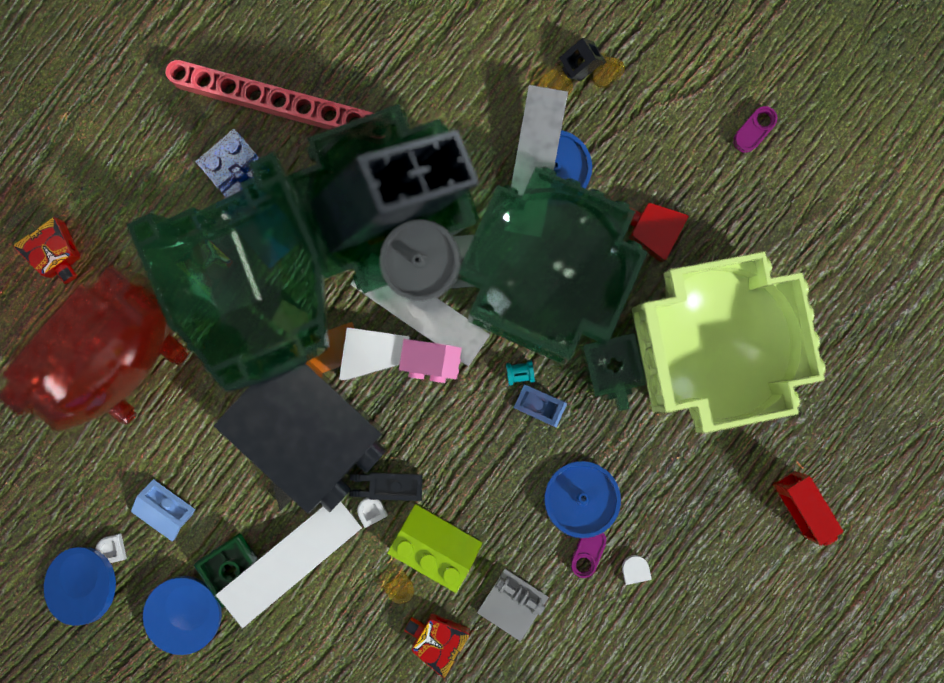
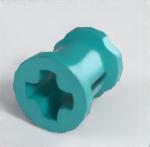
(520, 372)

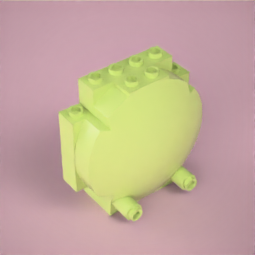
(729, 343)

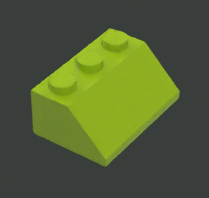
(435, 548)

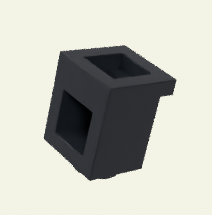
(573, 59)

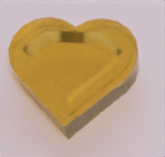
(609, 71)
(556, 80)

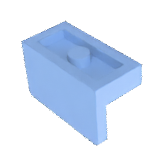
(162, 509)

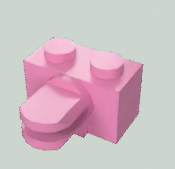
(430, 359)

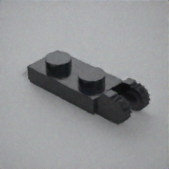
(389, 486)

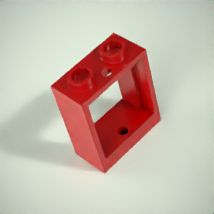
(808, 508)

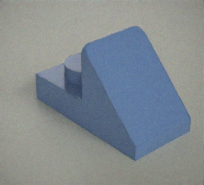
(540, 405)

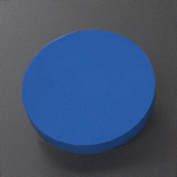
(573, 159)
(582, 499)
(79, 586)
(181, 615)

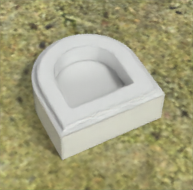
(371, 511)
(112, 548)
(635, 570)

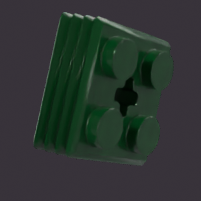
(214, 565)

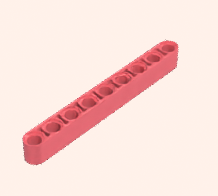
(265, 103)

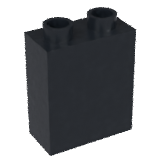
(392, 189)
(303, 435)

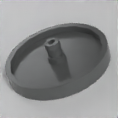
(420, 260)

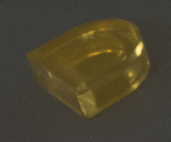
(400, 588)

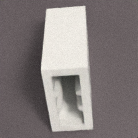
(369, 352)

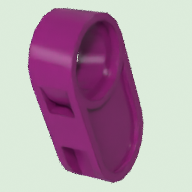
(752, 133)
(588, 548)

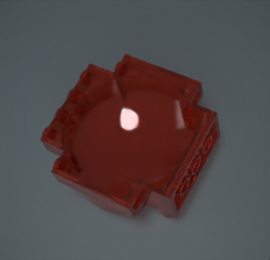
(92, 354)

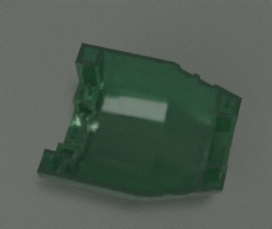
(240, 279)

